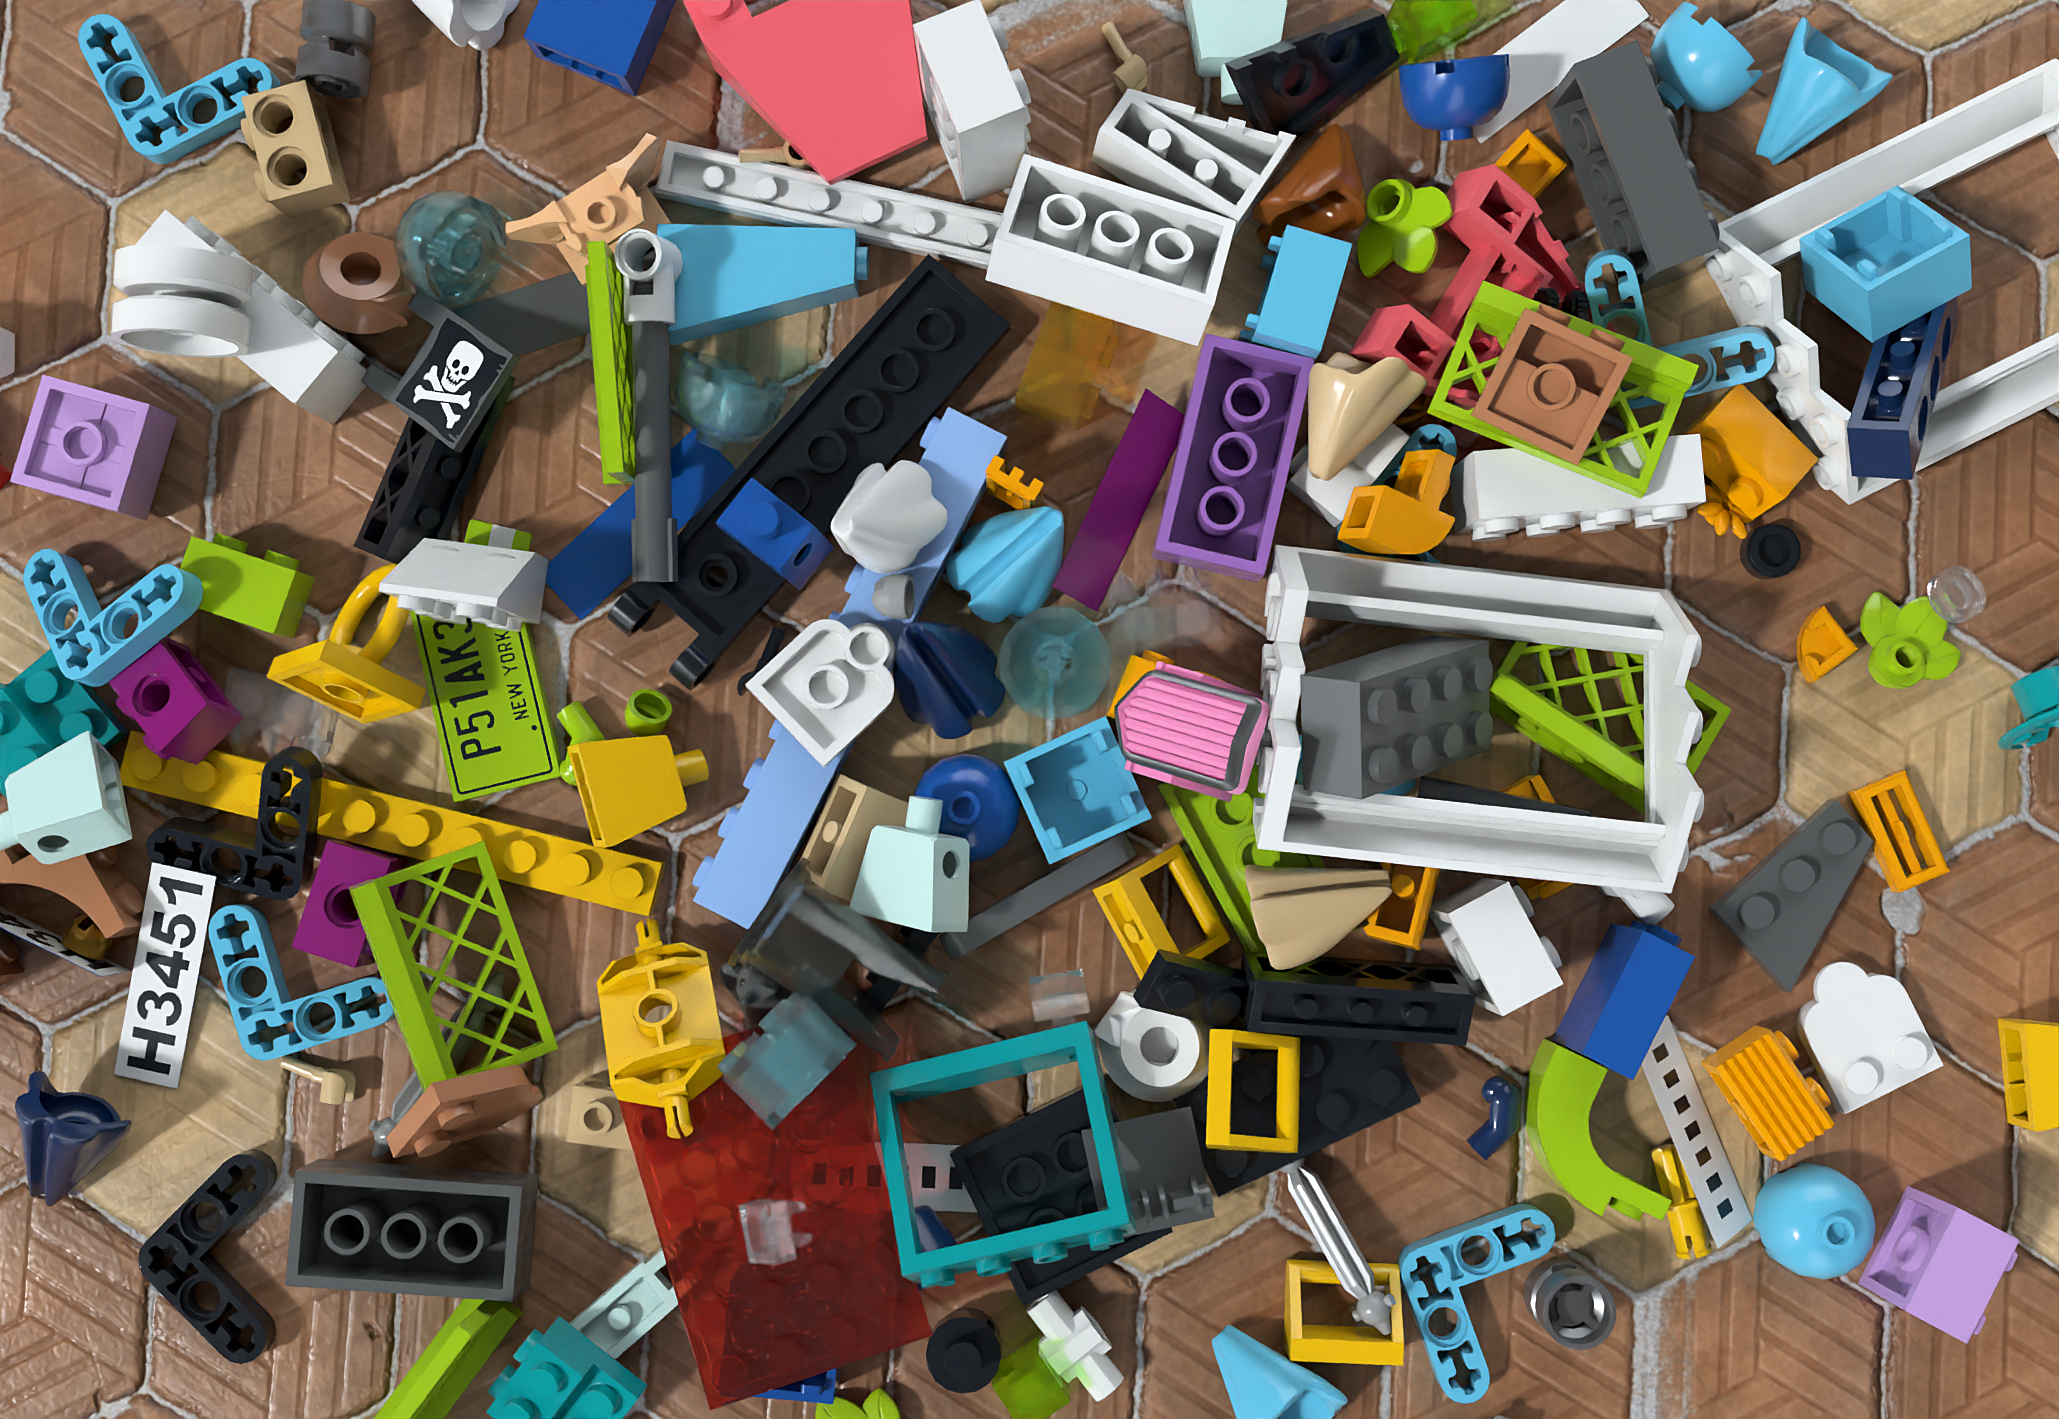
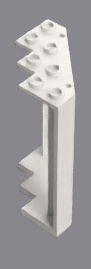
(1916, 162)
(1466, 834)

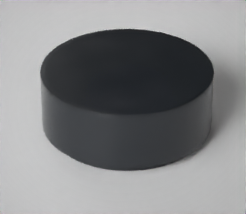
(1770, 551)

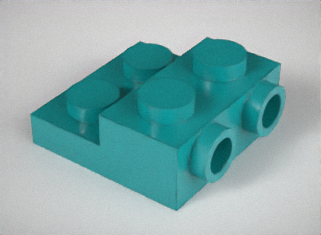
(47, 710)
(563, 1379)

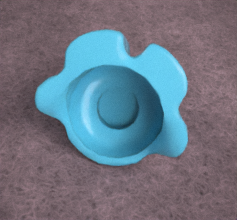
(1815, 92)
(1009, 562)
(1270, 1385)

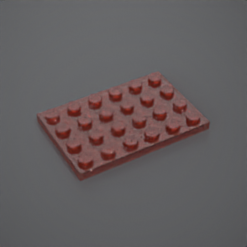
(793, 1319)

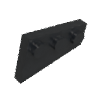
(1312, 73)

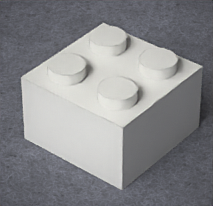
(1496, 944)

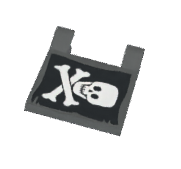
(449, 378)

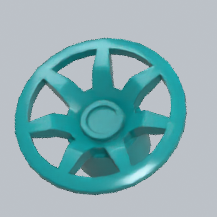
(2039, 703)

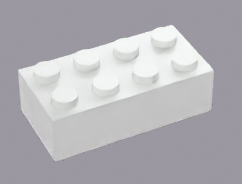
(973, 98)
(1110, 250)
(286, 337)
(1515, 491)

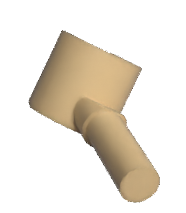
(1132, 69)
(778, 154)
(336, 1084)

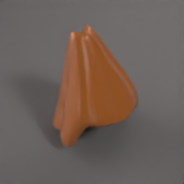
(1317, 192)

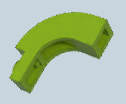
(1557, 1123)

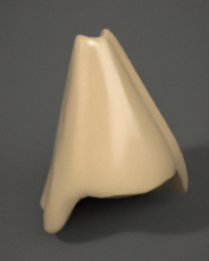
(1352, 406)
(1310, 908)

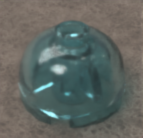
(449, 245)
(725, 400)

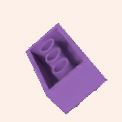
(1232, 458)

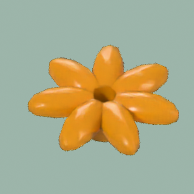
(1723, 513)

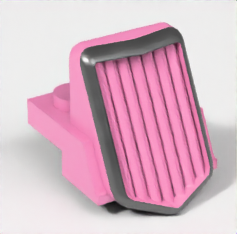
(1191, 730)

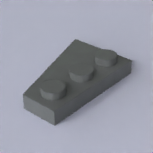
(1793, 892)

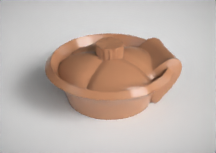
(358, 284)

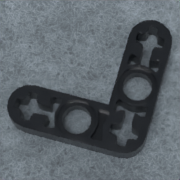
(269, 845)
(194, 1250)

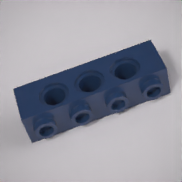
(1900, 395)

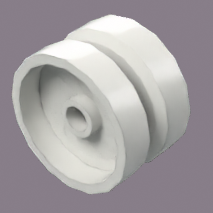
(181, 301)

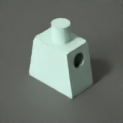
(1228, 31)
(66, 803)
(915, 873)

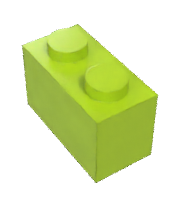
(247, 588)

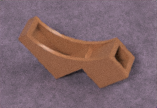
(86, 880)

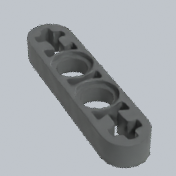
(1040, 894)

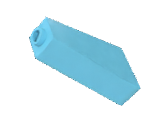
(759, 274)

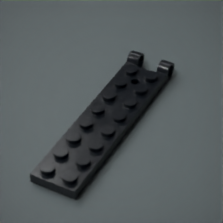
(850, 417)

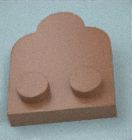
(462, 1110)

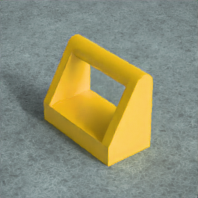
(1138, 921)
(1220, 1091)
(1340, 1343)

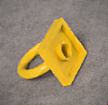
(350, 676)

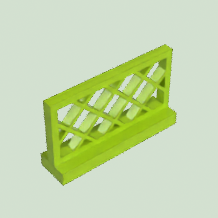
(612, 364)
(1649, 374)
(1576, 742)
(402, 975)
(451, 1360)

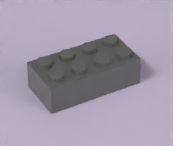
(1633, 166)
(1395, 715)
(412, 1230)

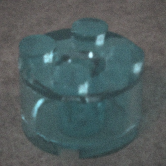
(1076, 641)
(788, 1060)

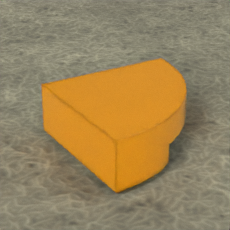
(1821, 645)

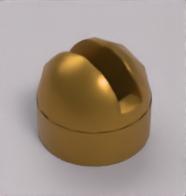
(86, 938)

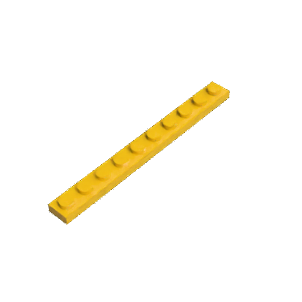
(410, 828)

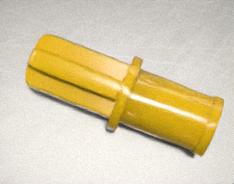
(1684, 1211)

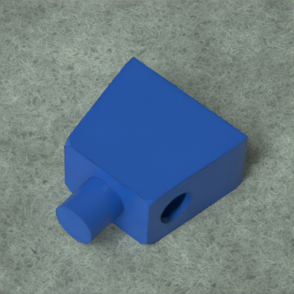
(774, 533)

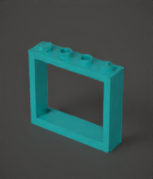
(980, 1066)

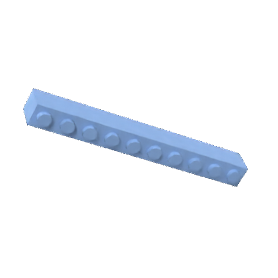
(790, 783)

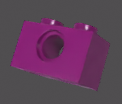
(175, 702)
(326, 923)

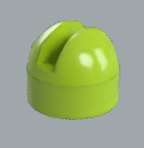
(647, 712)

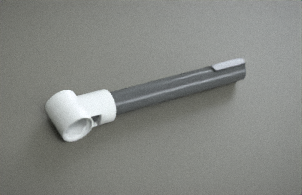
(650, 312)

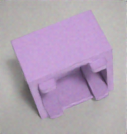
(94, 447)
(1939, 1263)

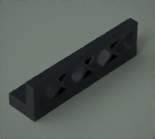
(432, 490)
(1359, 1000)

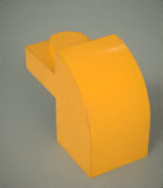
(1402, 517)

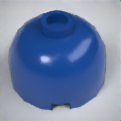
(1455, 93)
(976, 801)

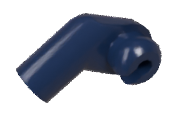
(1503, 1116)

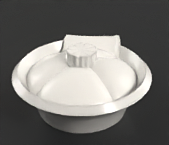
(1152, 1051)

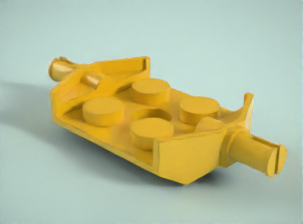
(666, 1059)

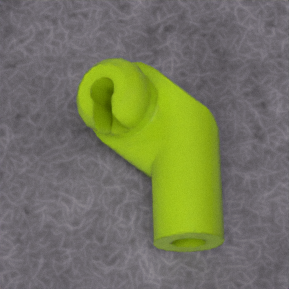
(581, 729)

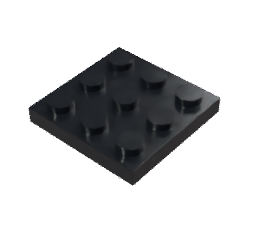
(1038, 1175)

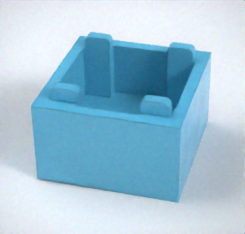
(1886, 263)
(1298, 292)
(1077, 790)

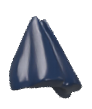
(945, 677)
(64, 1135)

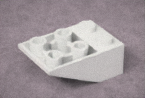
(471, 582)

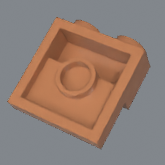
(1553, 383)

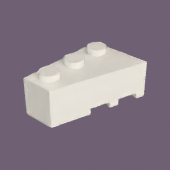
(1189, 156)

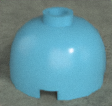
(1700, 63)
(1814, 1221)

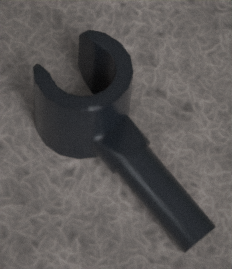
(770, 651)

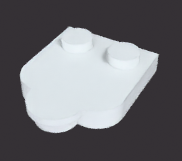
(828, 685)
(1863, 1035)

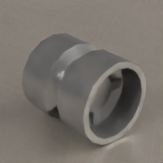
(336, 41)
(1576, 1315)

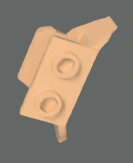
(598, 210)

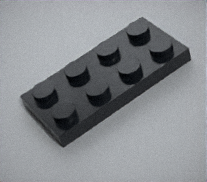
(1341, 1093)

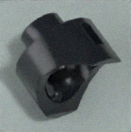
(964, 1351)

